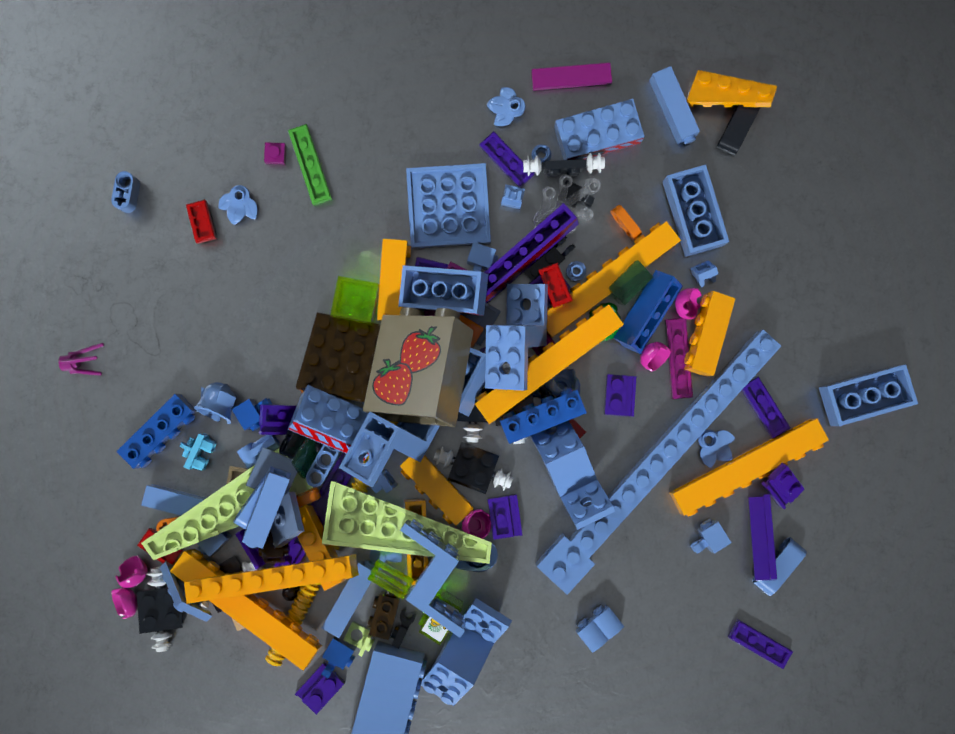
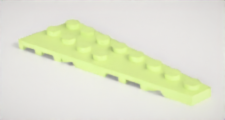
(209, 517)
(373, 524)

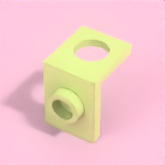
(366, 641)

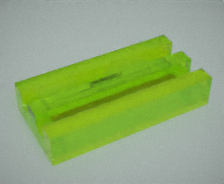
(375, 571)

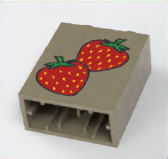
(419, 367)

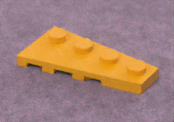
(725, 90)

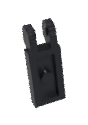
(551, 257)

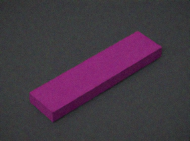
(571, 76)
(678, 344)

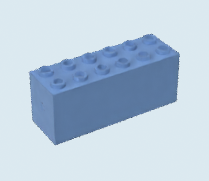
(390, 690)

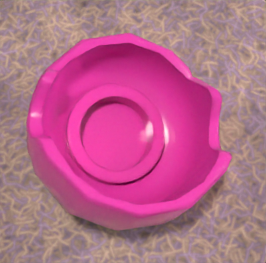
(687, 304)
(654, 355)
(477, 523)
(131, 572)
(125, 602)

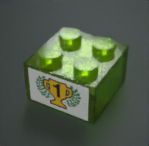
(355, 300)
(430, 627)

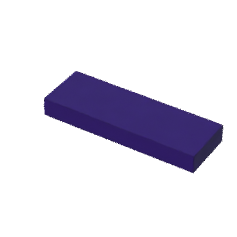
(505, 159)
(765, 407)
(760, 644)

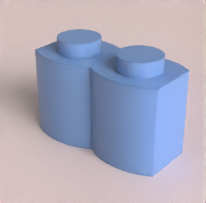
(599, 627)

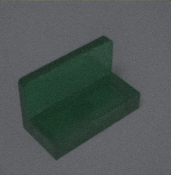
(630, 282)

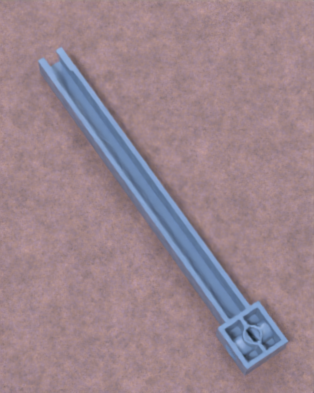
(569, 557)

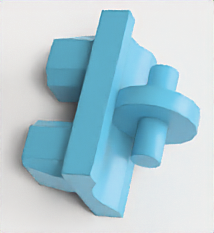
(201, 443)

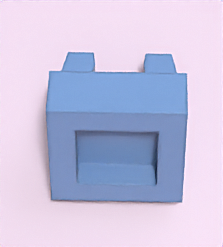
(512, 196)
(704, 271)
(384, 482)

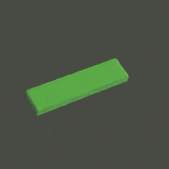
(310, 164)

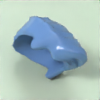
(563, 381)

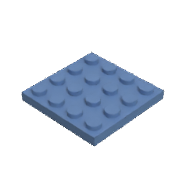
(448, 205)

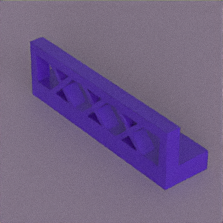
(762, 538)

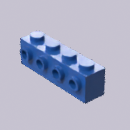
(648, 311)
(543, 416)
(157, 431)

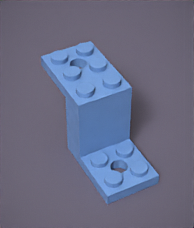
(511, 340)
(379, 440)
(572, 474)
(433, 578)
(464, 657)

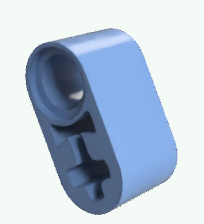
(120, 196)

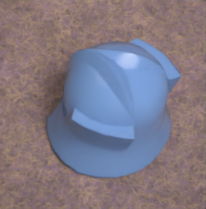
(216, 402)

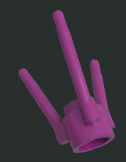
(72, 362)

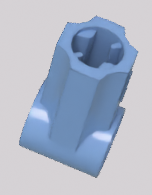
(251, 452)

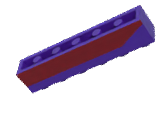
(529, 250)

